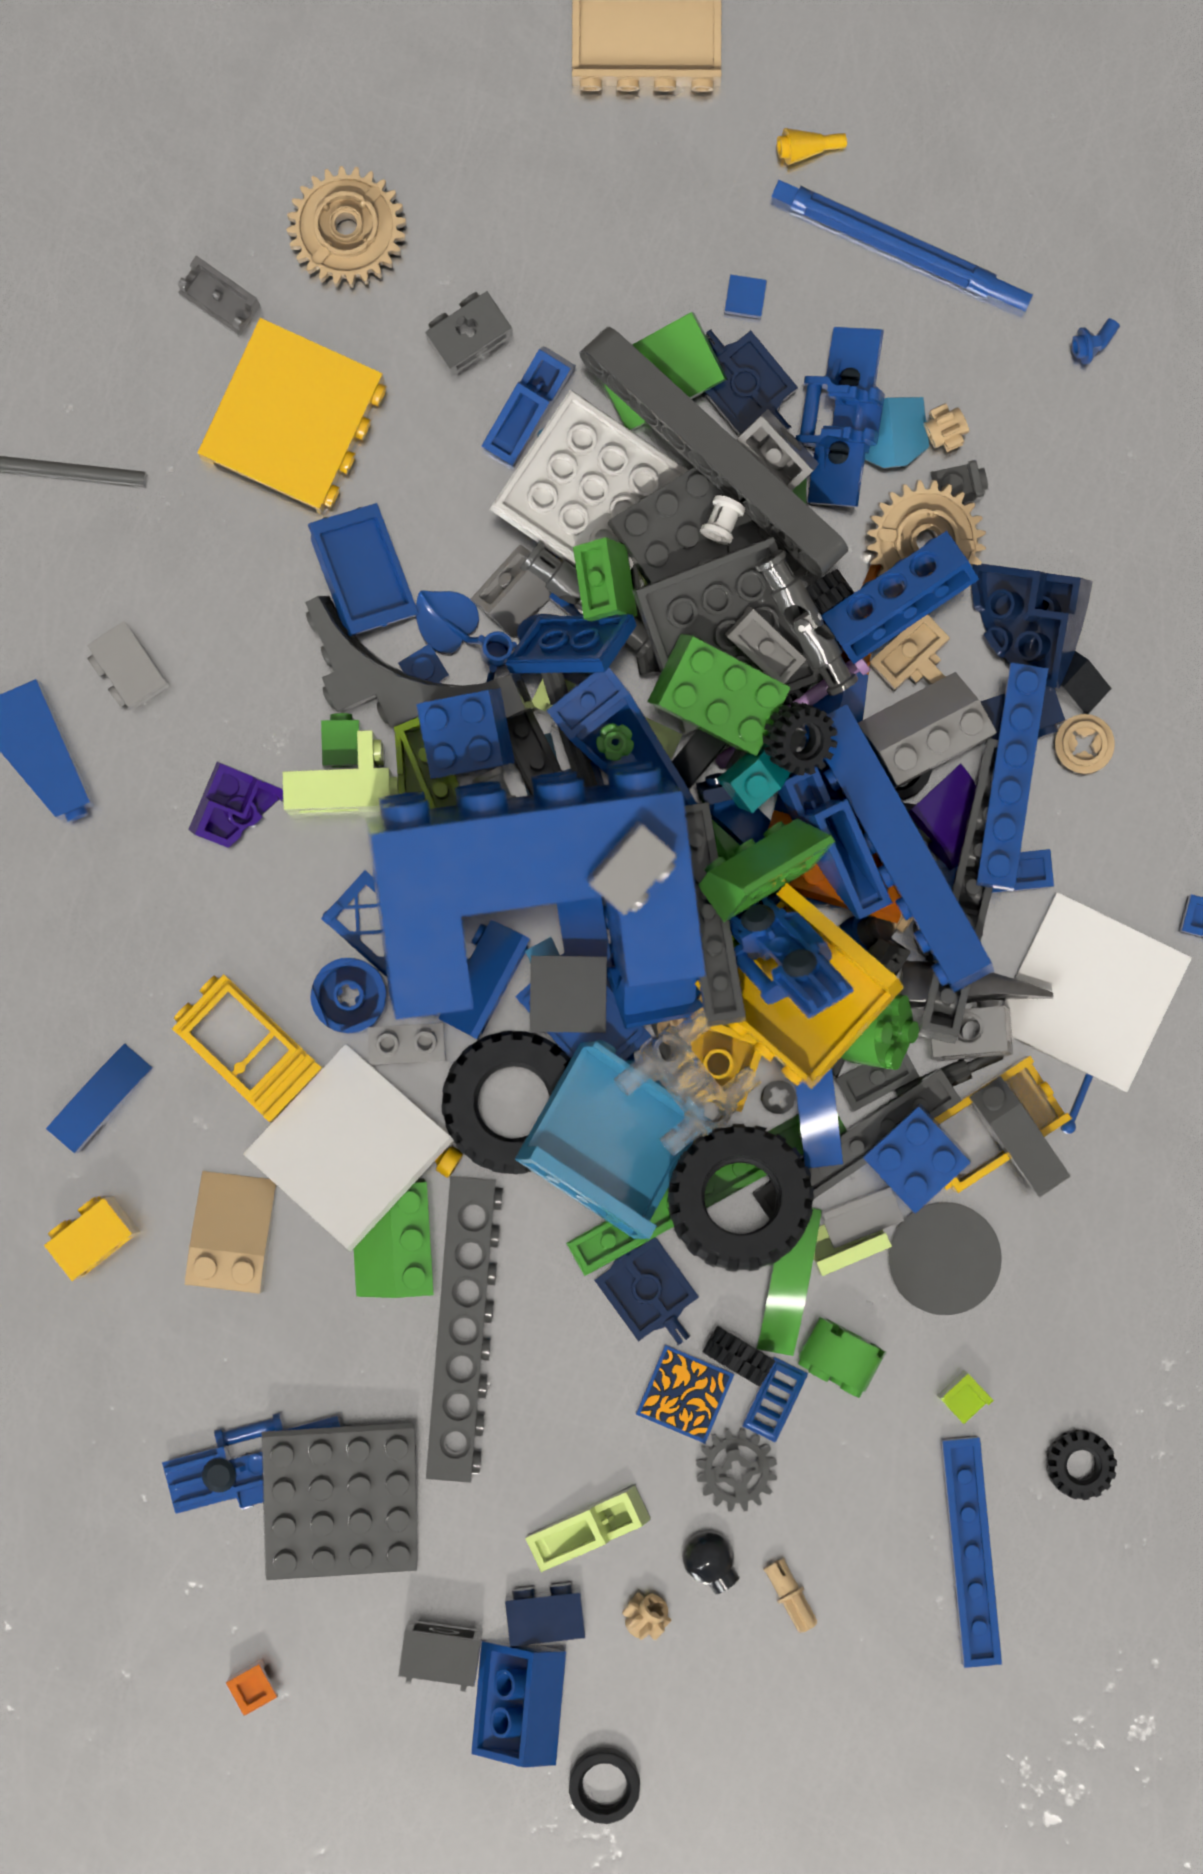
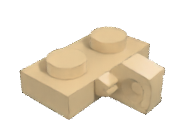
(912, 654)

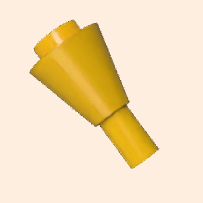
(798, 144)

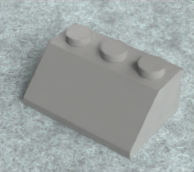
(927, 729)

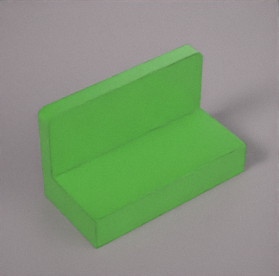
(604, 579)

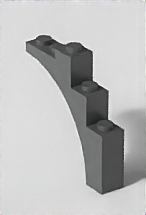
(364, 676)

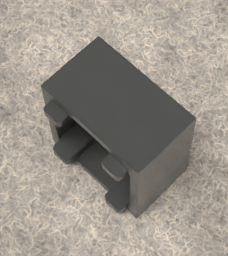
(440, 1654)

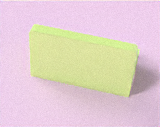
(831, 1259)

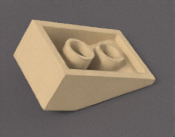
(231, 1232)

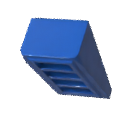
(787, 1405)

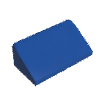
(656, 995)

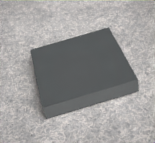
(568, 994)

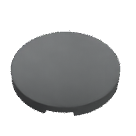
(945, 1258)

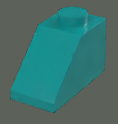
(753, 780)

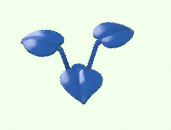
(451, 617)

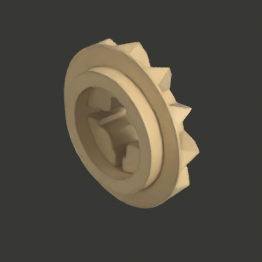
(1102, 744)

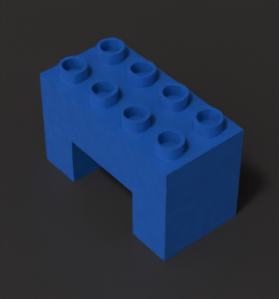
(524, 854)

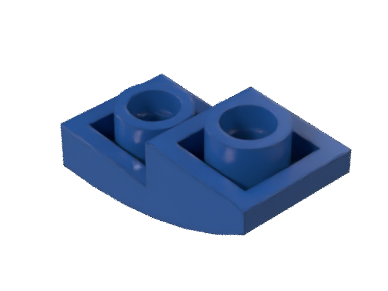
(738, 822)

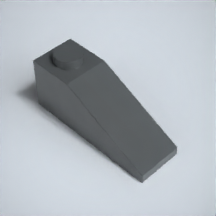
(1019, 1136)

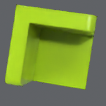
(964, 1397)

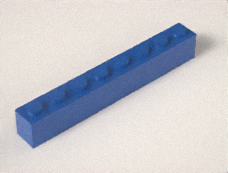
(904, 857)

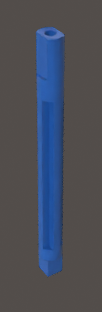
(900, 244)

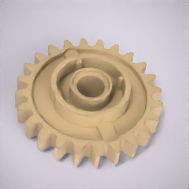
(341, 199)
(922, 510)

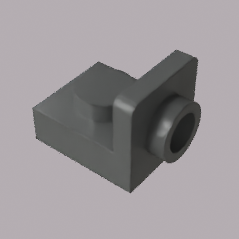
(965, 479)
(889, 954)

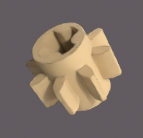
(946, 427)
(646, 1616)

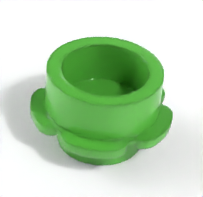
(611, 751)

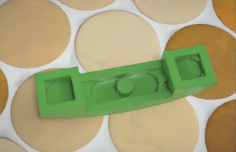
(788, 1293)

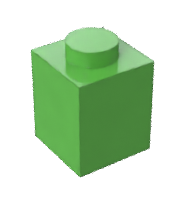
(340, 741)

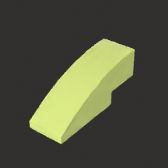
(588, 1528)

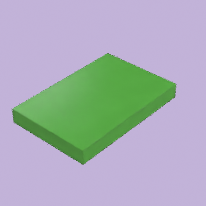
(680, 354)

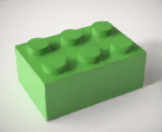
(718, 694)

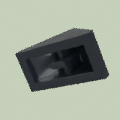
(1083, 684)

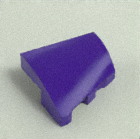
(232, 804)
(945, 814)

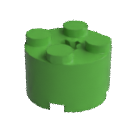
(886, 1038)
(840, 1357)

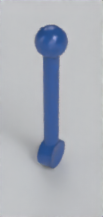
(1070, 1126)

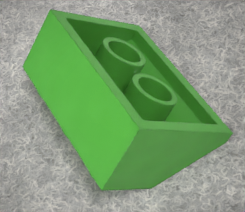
(763, 866)
(397, 1251)

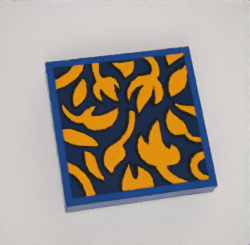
(685, 1394)

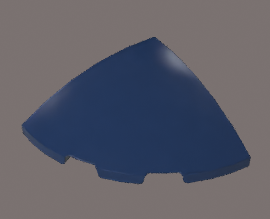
(1032, 616)

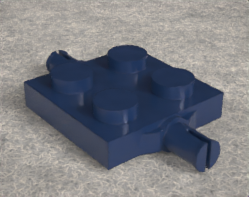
(752, 382)
(648, 1290)

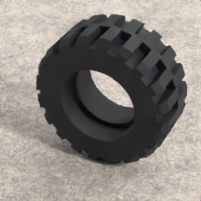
(468, 1076)
(748, 1146)

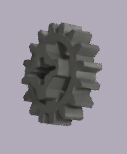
(715, 1475)

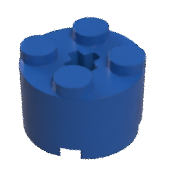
(330, 986)

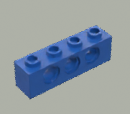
(894, 614)

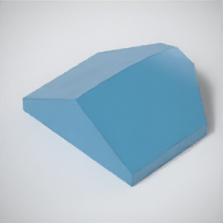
(900, 433)

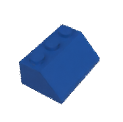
(490, 972)
(518, 1704)

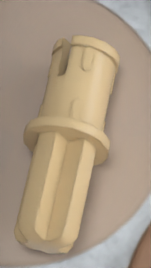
(791, 1595)

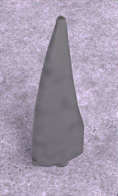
(993, 986)

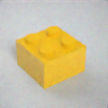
(726, 1054)
(91, 1237)

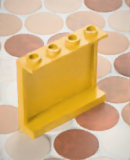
(293, 415)
(815, 1044)

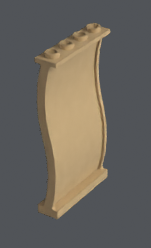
(646, 44)

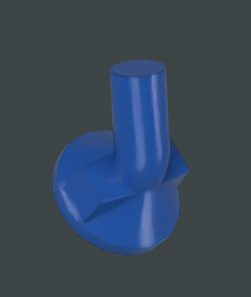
(1087, 345)

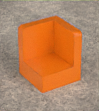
(251, 1687)

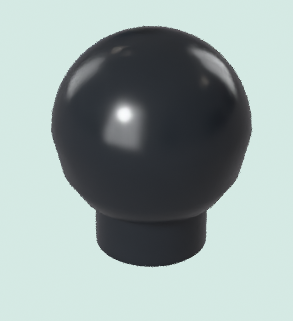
(710, 1561)

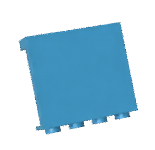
(605, 1143)

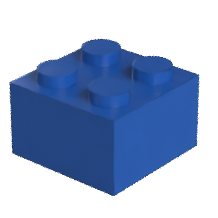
(465, 733)
(917, 1158)

